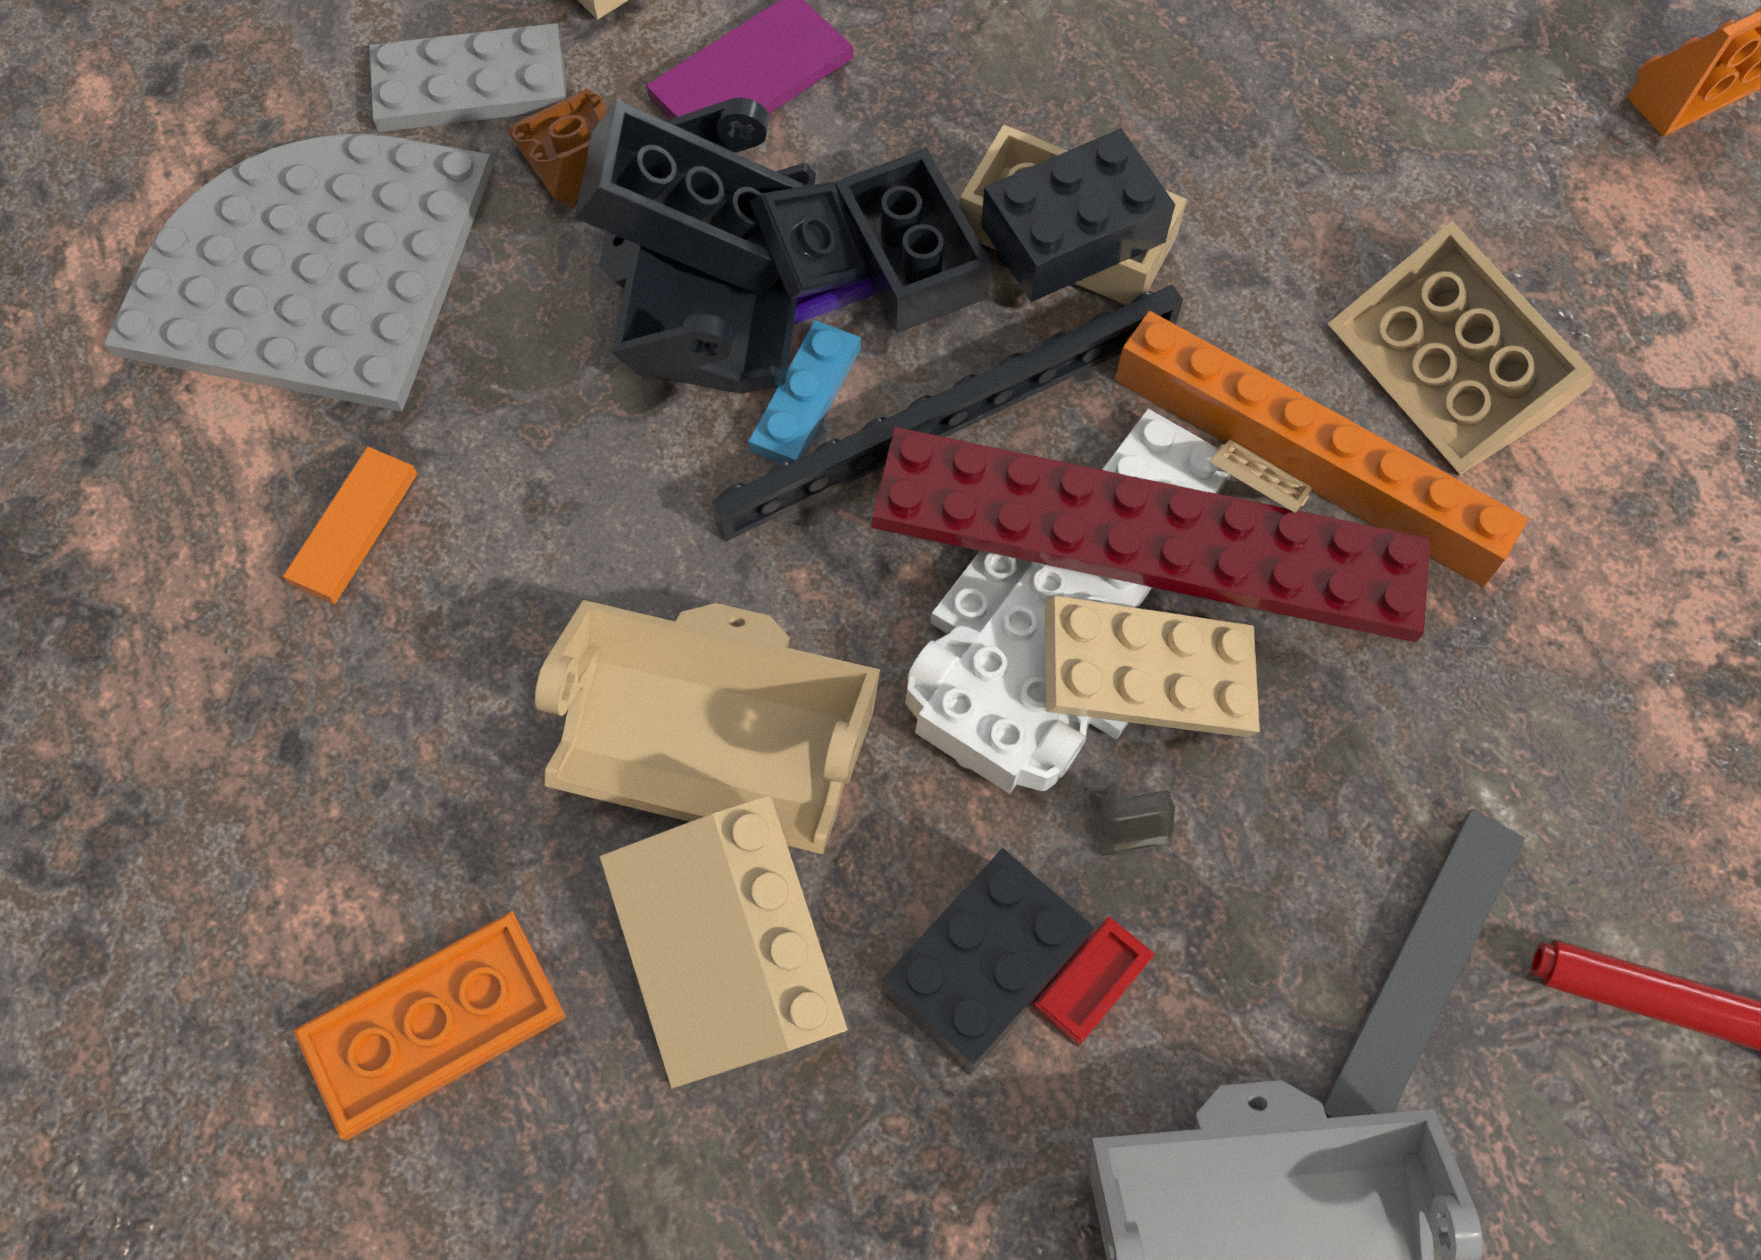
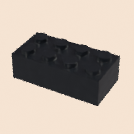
(679, 196)

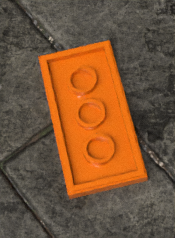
(428, 1025)

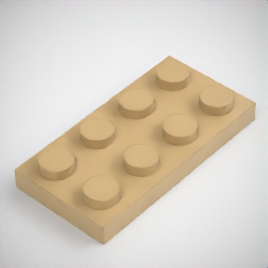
(1150, 667)

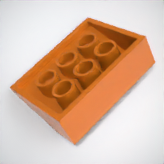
(1700, 75)

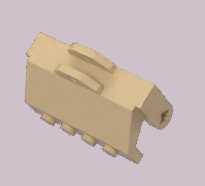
(704, 716)

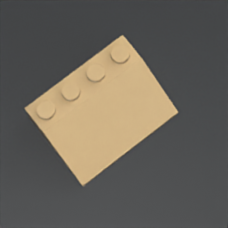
(1461, 350)
(722, 942)

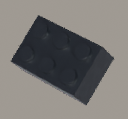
(1076, 214)
(915, 240)
(986, 960)

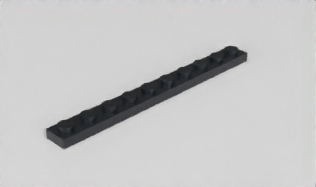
(967, 402)

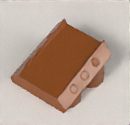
(559, 141)

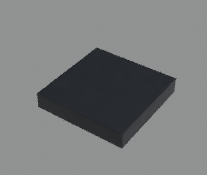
(810, 239)

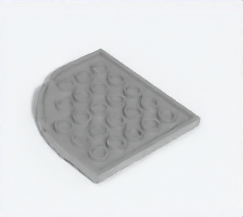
(309, 267)

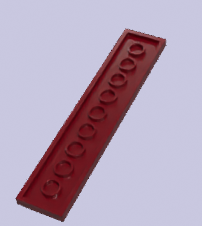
(1154, 534)

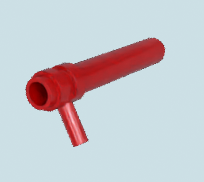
(1649, 993)

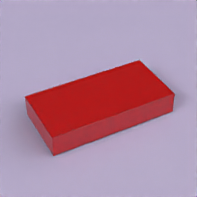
(1093, 981)

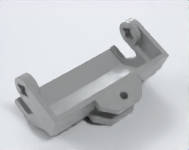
(1284, 1185)

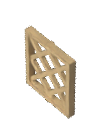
(1262, 475)

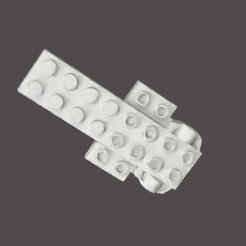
(984, 682)

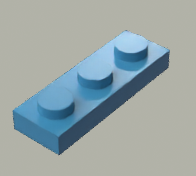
(807, 394)

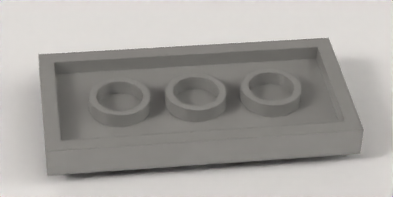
(466, 77)

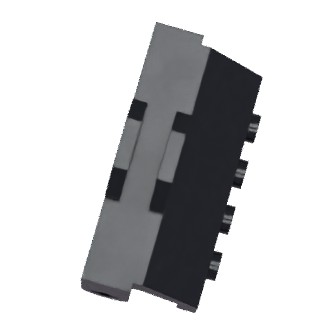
(689, 322)

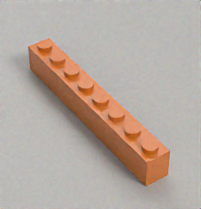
(1319, 447)

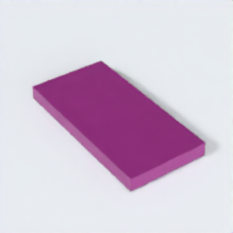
(760, 60)

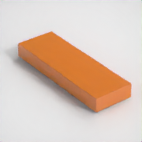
(350, 525)

